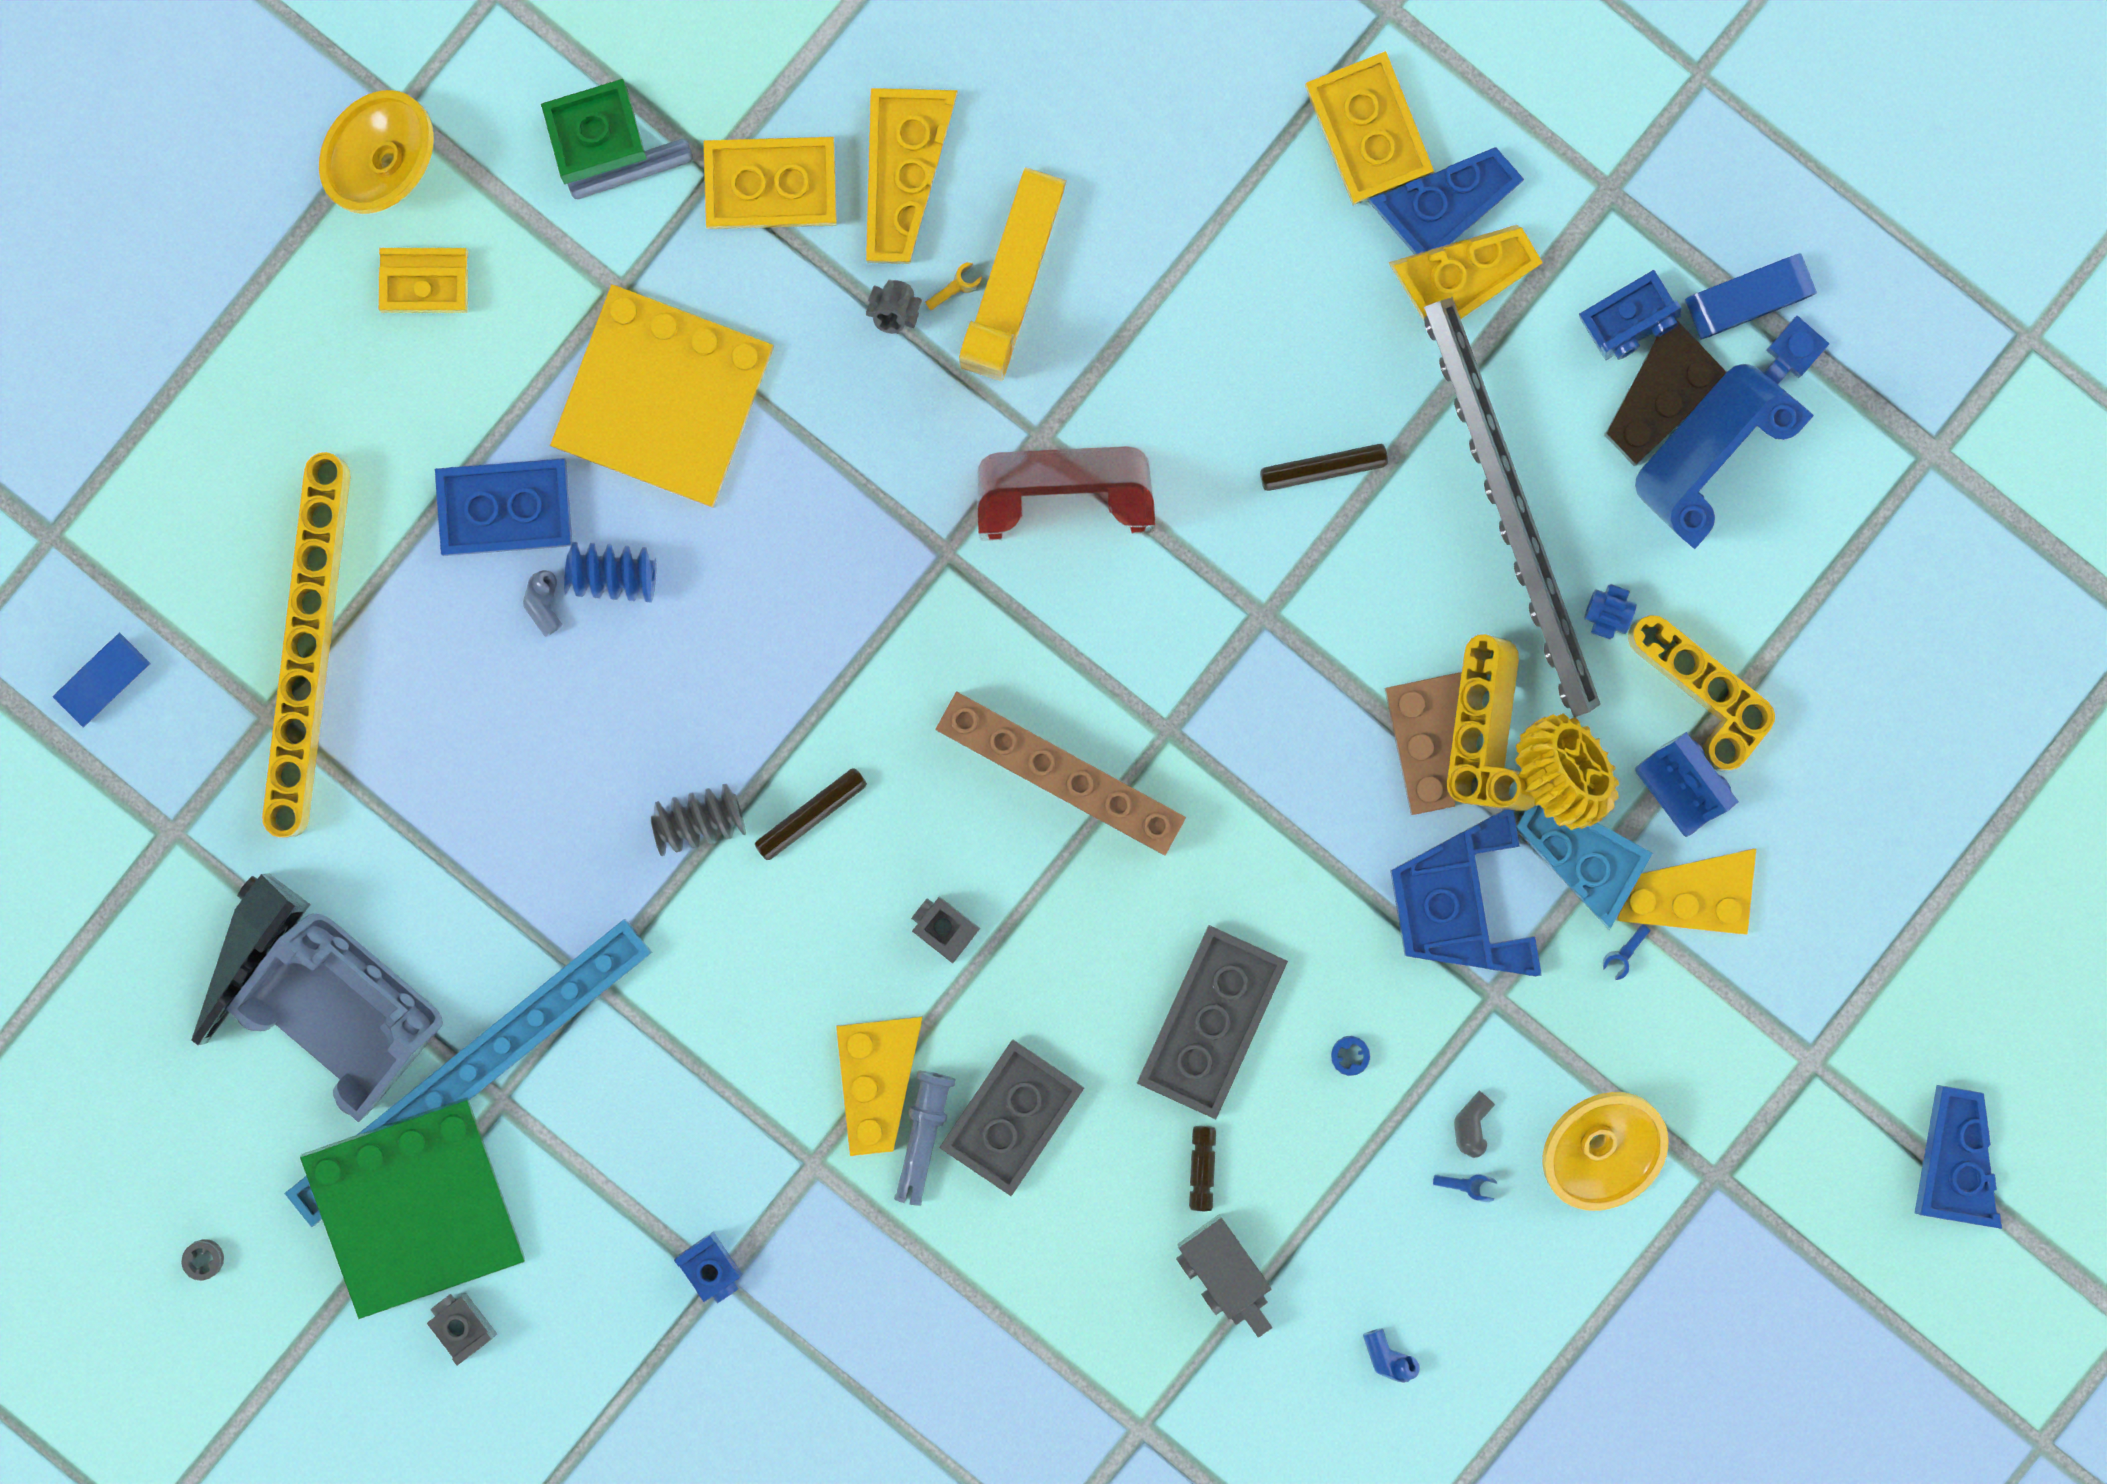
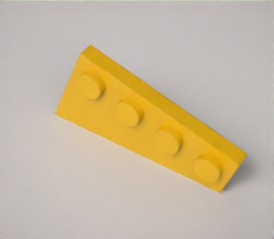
(903, 160)

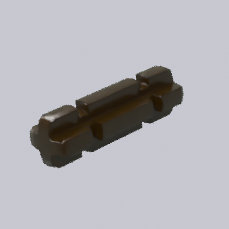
(1202, 1168)

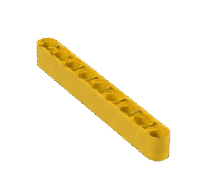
(298, 624)

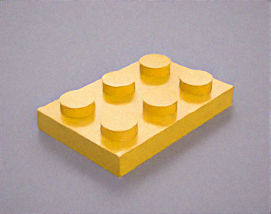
(1369, 128)
(770, 182)

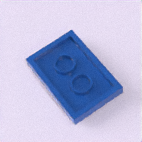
(503, 507)

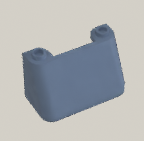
(339, 1009)

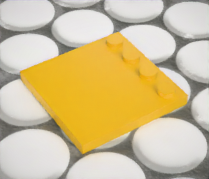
(662, 395)

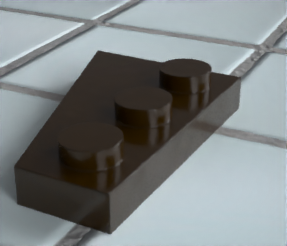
(1663, 394)

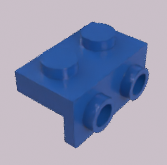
(1631, 316)
(1686, 784)

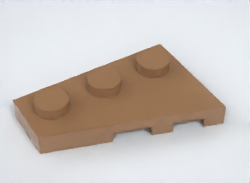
(1423, 733)

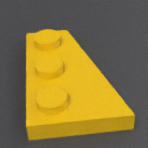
(1467, 269)
(1696, 895)

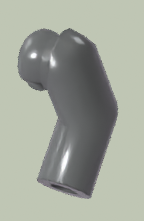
(1468, 1125)

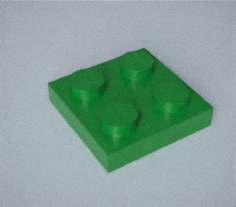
(593, 131)

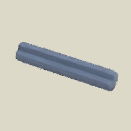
(658, 160)

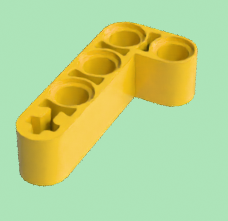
(1696, 686)
(1492, 722)

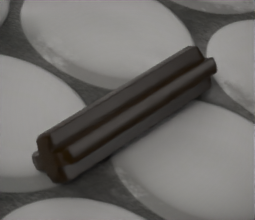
(1324, 467)
(810, 814)

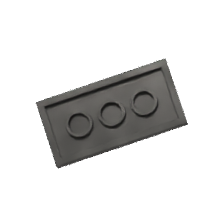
(1212, 1022)

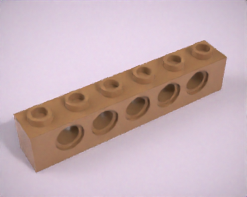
(1060, 773)

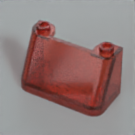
(1115, 470)

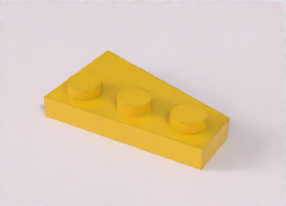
(875, 1080)

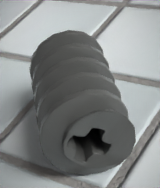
(696, 819)

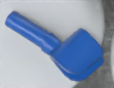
(1626, 951)
(1471, 1185)

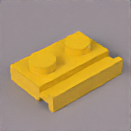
(423, 280)

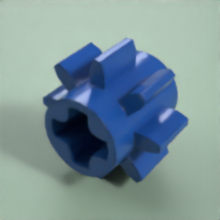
(1610, 611)

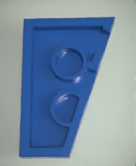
(1448, 202)

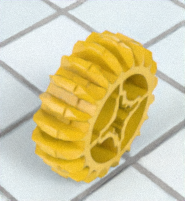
(1567, 771)

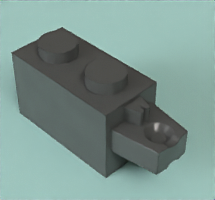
(1227, 1273)

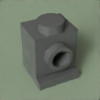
(947, 945)
(476, 1327)

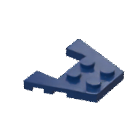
(1443, 903)

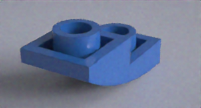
(101, 679)

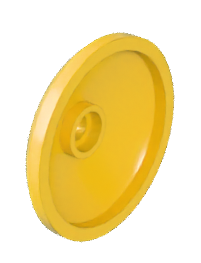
(376, 152)
(1613, 1165)

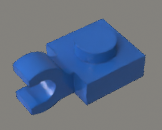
(1794, 350)

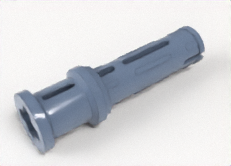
(926, 1117)

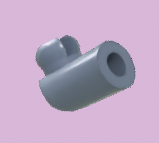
(539, 599)

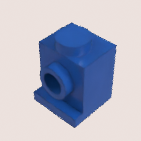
(704, 1252)

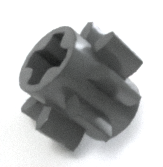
(893, 306)

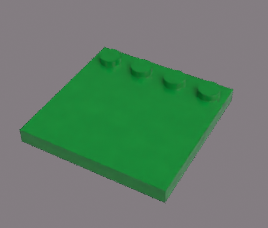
(412, 1208)

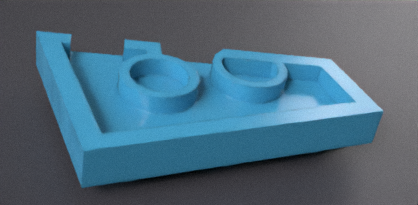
(1590, 860)

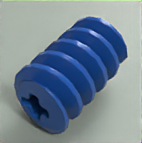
(610, 572)

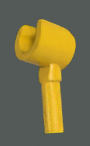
(954, 287)

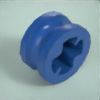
(1354, 1068)

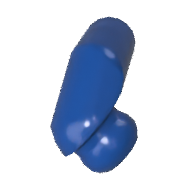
(1387, 1361)

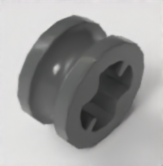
(214, 1265)

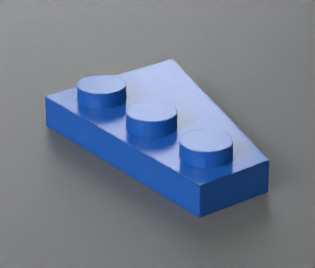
(1956, 1162)

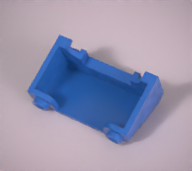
(1707, 439)

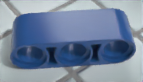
(1750, 296)

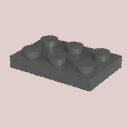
(1011, 1117)

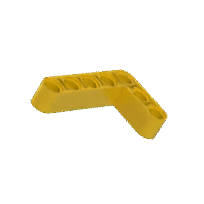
(1013, 275)

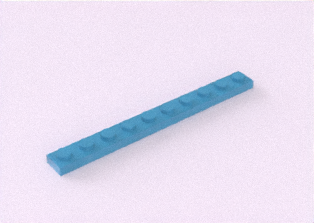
(510, 1037)

